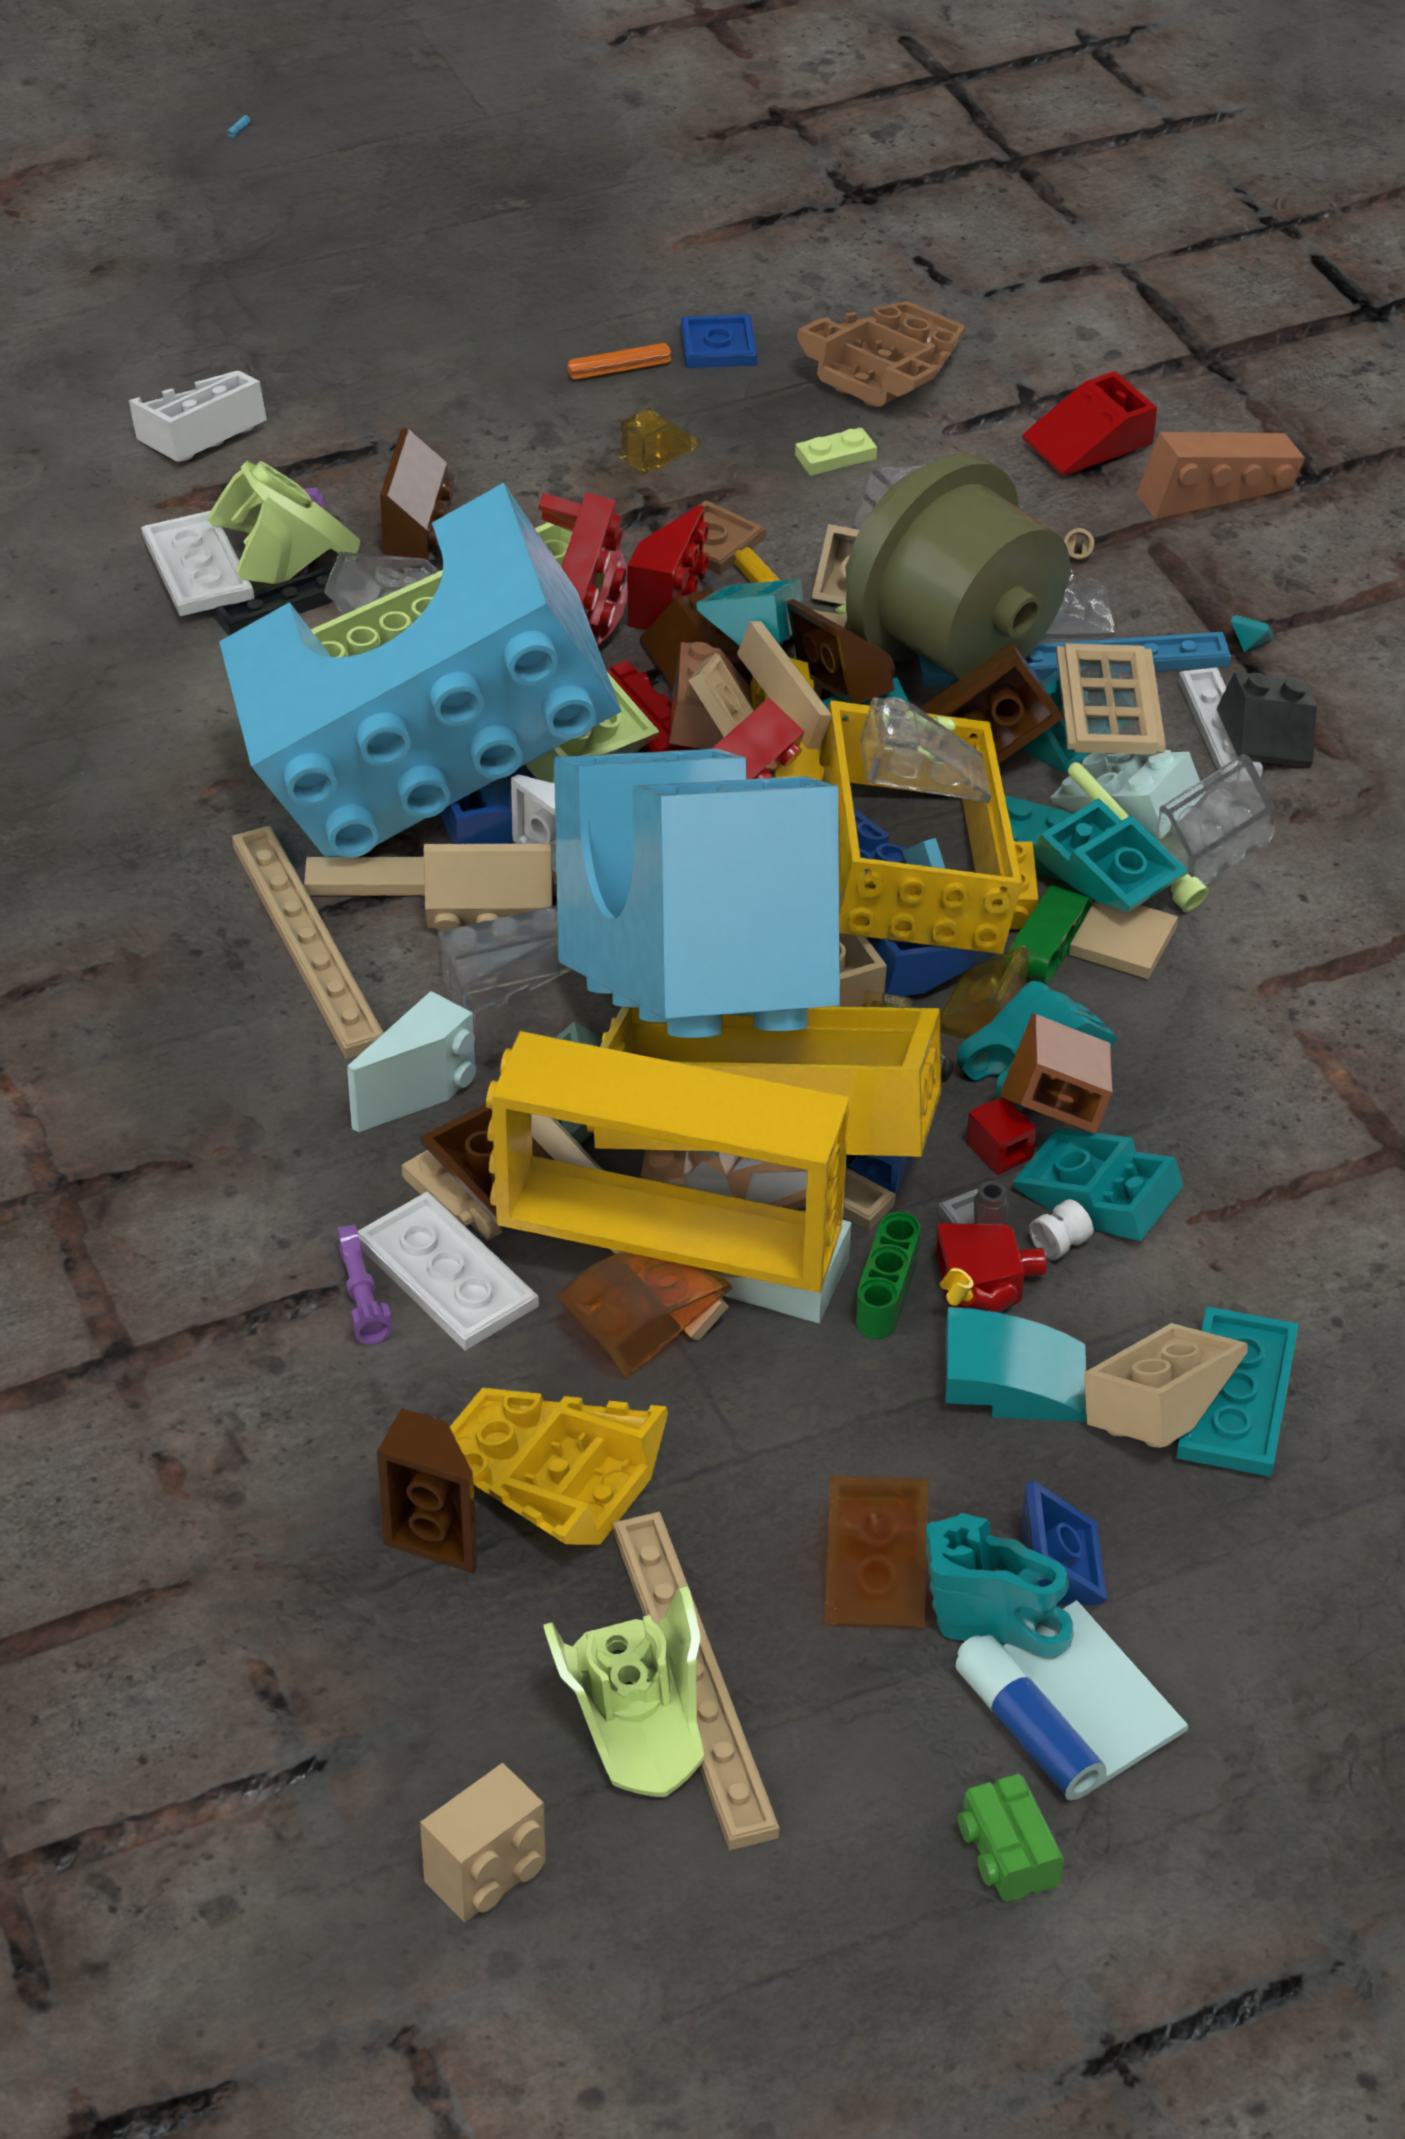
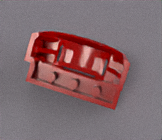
(592, 551)

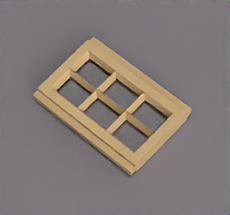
(1110, 699)

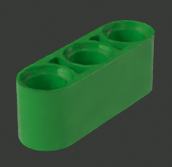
(1051, 931)
(887, 1275)

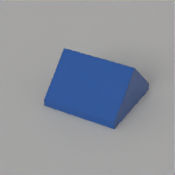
(1067, 1537)

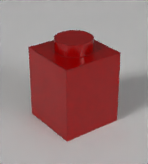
(1000, 1135)

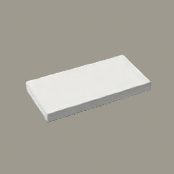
(196, 563)
(447, 1270)

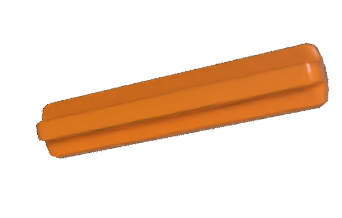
(619, 361)

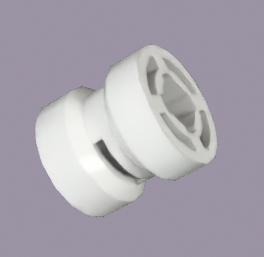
(1064, 1227)

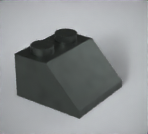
(1270, 718)

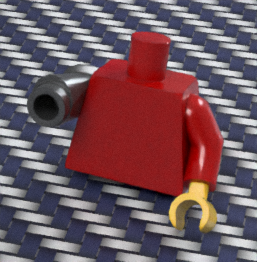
(981, 1259)

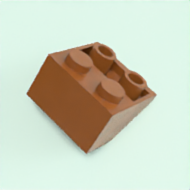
(1061, 1074)

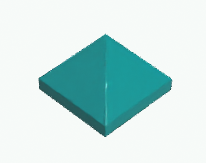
(1251, 632)

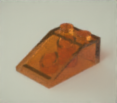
(638, 1304)
(877, 1551)

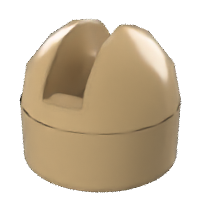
(1087, 545)

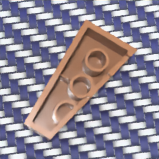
(1216, 469)

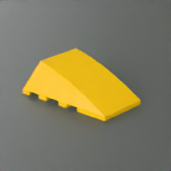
(560, 1461)

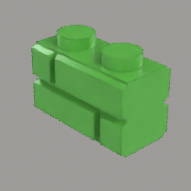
(1011, 1838)

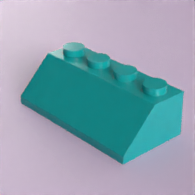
(738, 604)

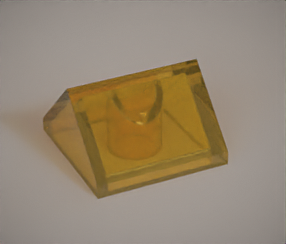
(984, 993)

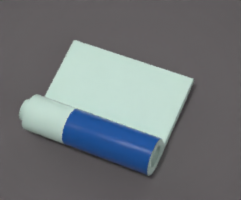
(1072, 1712)

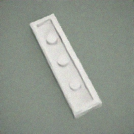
(1203, 693)

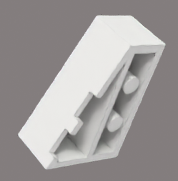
(199, 417)

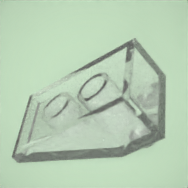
(367, 577)
(918, 753)

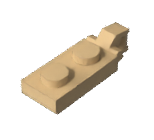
(427, 1174)

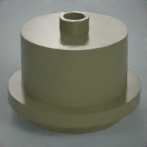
(954, 568)

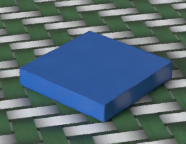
(718, 341)

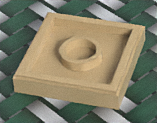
(720, 694)
(1124, 939)

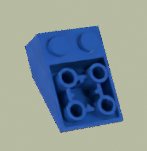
(484, 814)

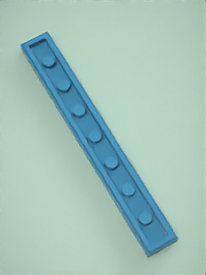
(1168, 654)

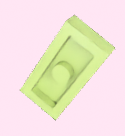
(836, 451)

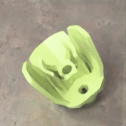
(281, 522)
(648, 1727)

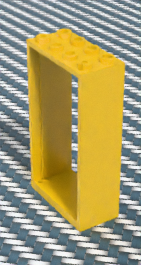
(918, 900)
(872, 1054)
(679, 1107)

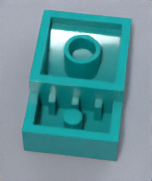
(1108, 857)
(1106, 1176)
(1014, 1366)

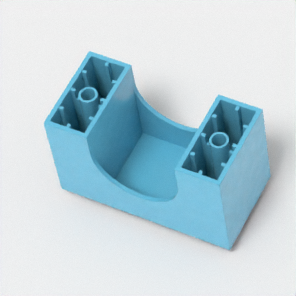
(439, 711)
(698, 888)

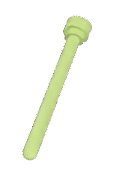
(1187, 891)

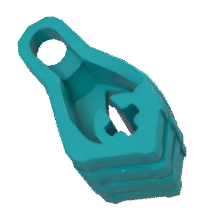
(1003, 1035)
(1003, 1603)

